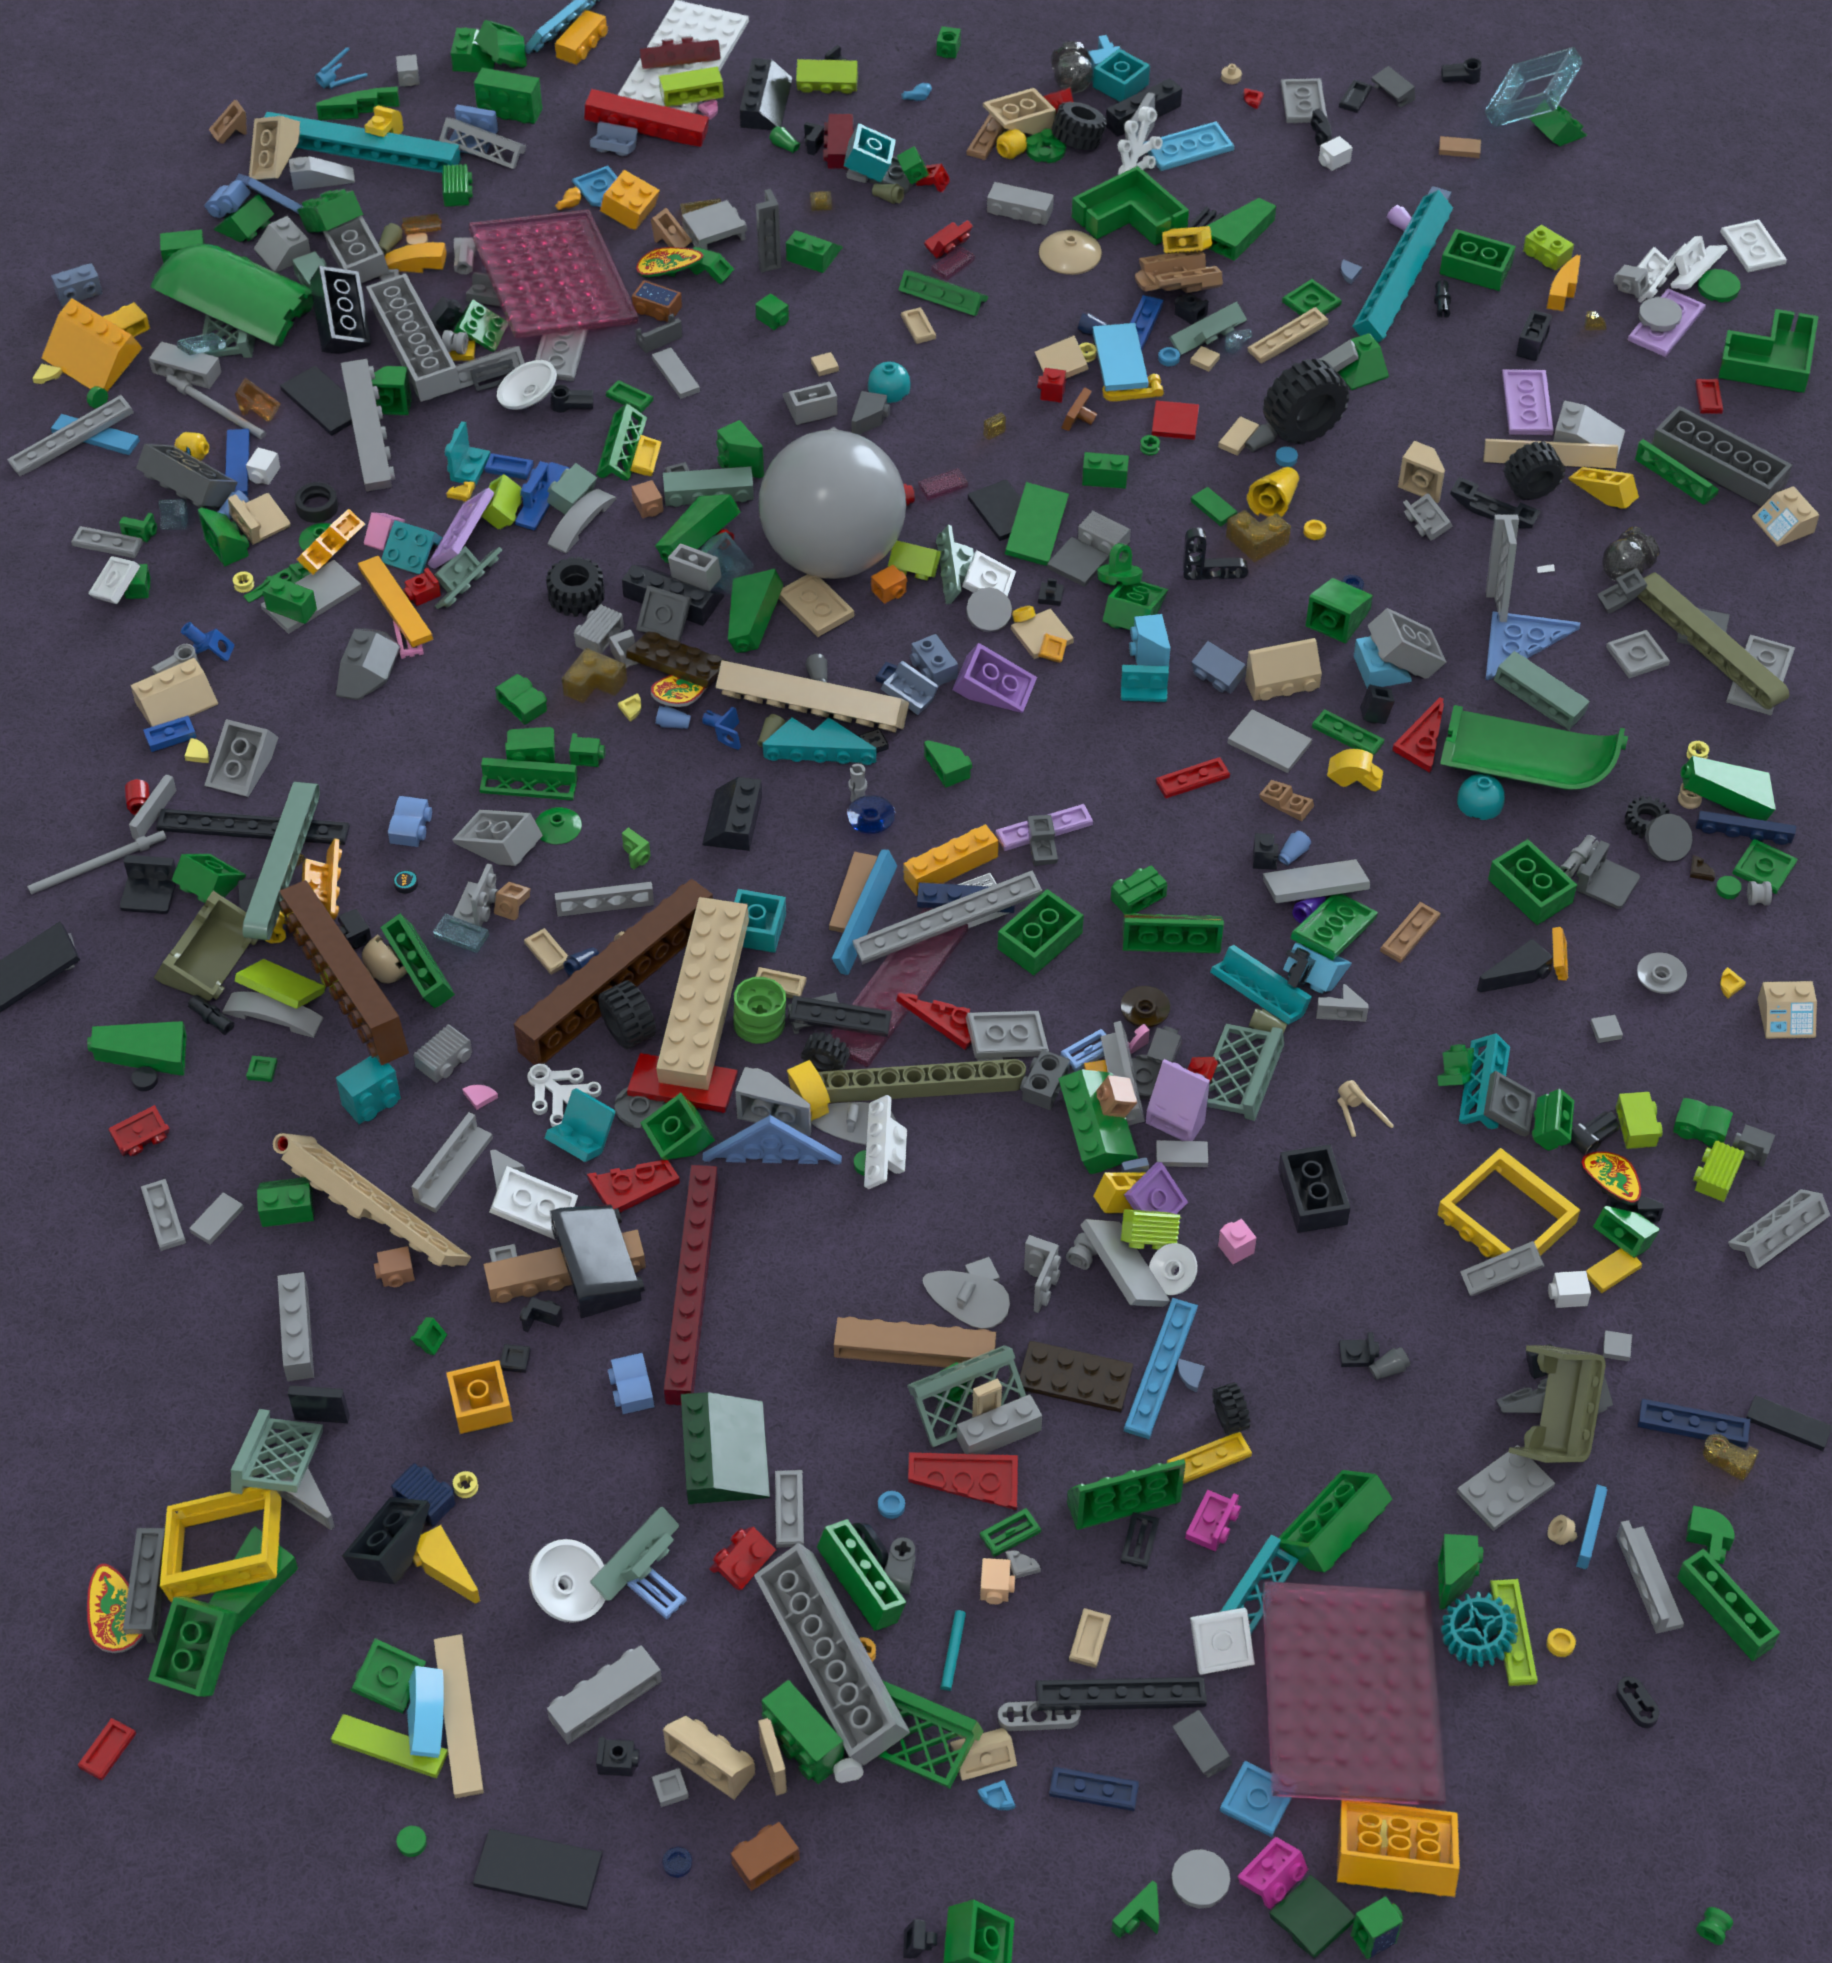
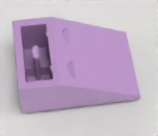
(1178, 1101)

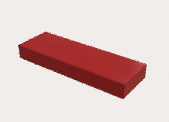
(1193, 777)

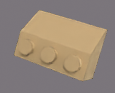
(1283, 669)
(174, 693)
(708, 1755)

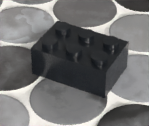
(1314, 1188)

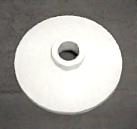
(1164, 1265)

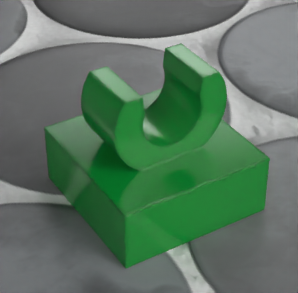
(429, 1336)

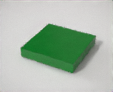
(1309, 296)
(1765, 864)
(386, 1676)

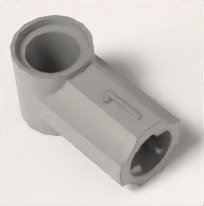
(464, 255)
(181, 654)

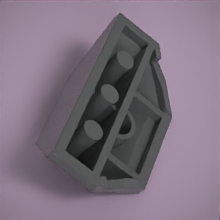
(366, 663)

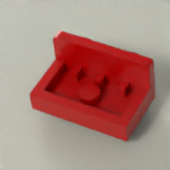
(948, 238)
(138, 1131)
(743, 1557)

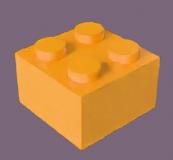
(629, 200)
(479, 1397)

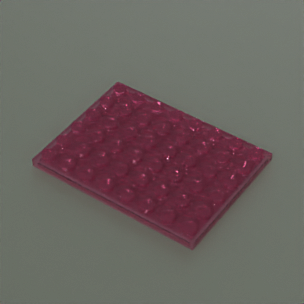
(552, 273)
(1352, 1694)

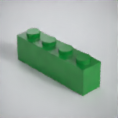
(417, 961)
(861, 1575)
(1728, 1605)

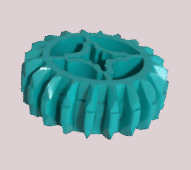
(1499, 1619)

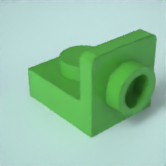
(636, 847)

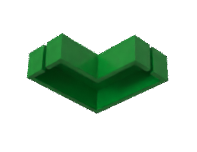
(1130, 199)
(1775, 360)

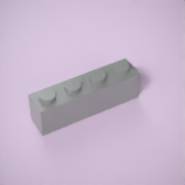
(295, 1326)
(604, 1694)

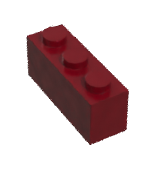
(839, 132)

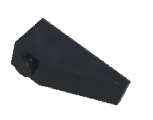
(1518, 968)

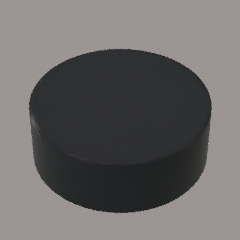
(144, 1078)

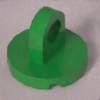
(1120, 569)

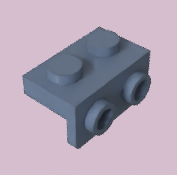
(614, 138)
(910, 686)

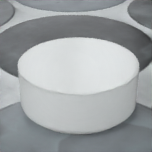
(847, 1770)

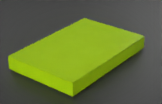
(279, 983)

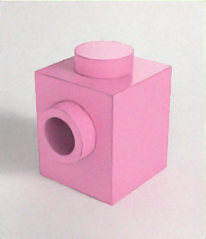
(1237, 1241)

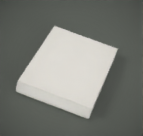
(1753, 245)
(529, 1201)

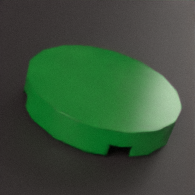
(1719, 285)

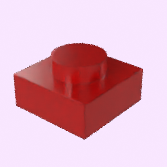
(1203, 1065)

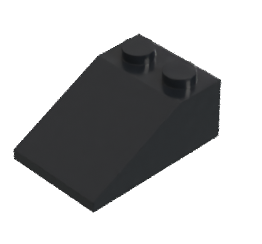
(388, 1541)

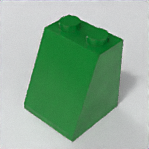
(1337, 609)

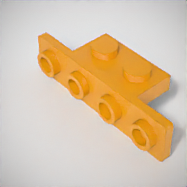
(324, 878)

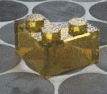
(1255, 537)
(593, 671)

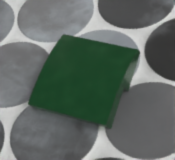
(1312, 1916)

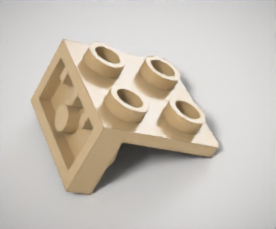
(258, 517)

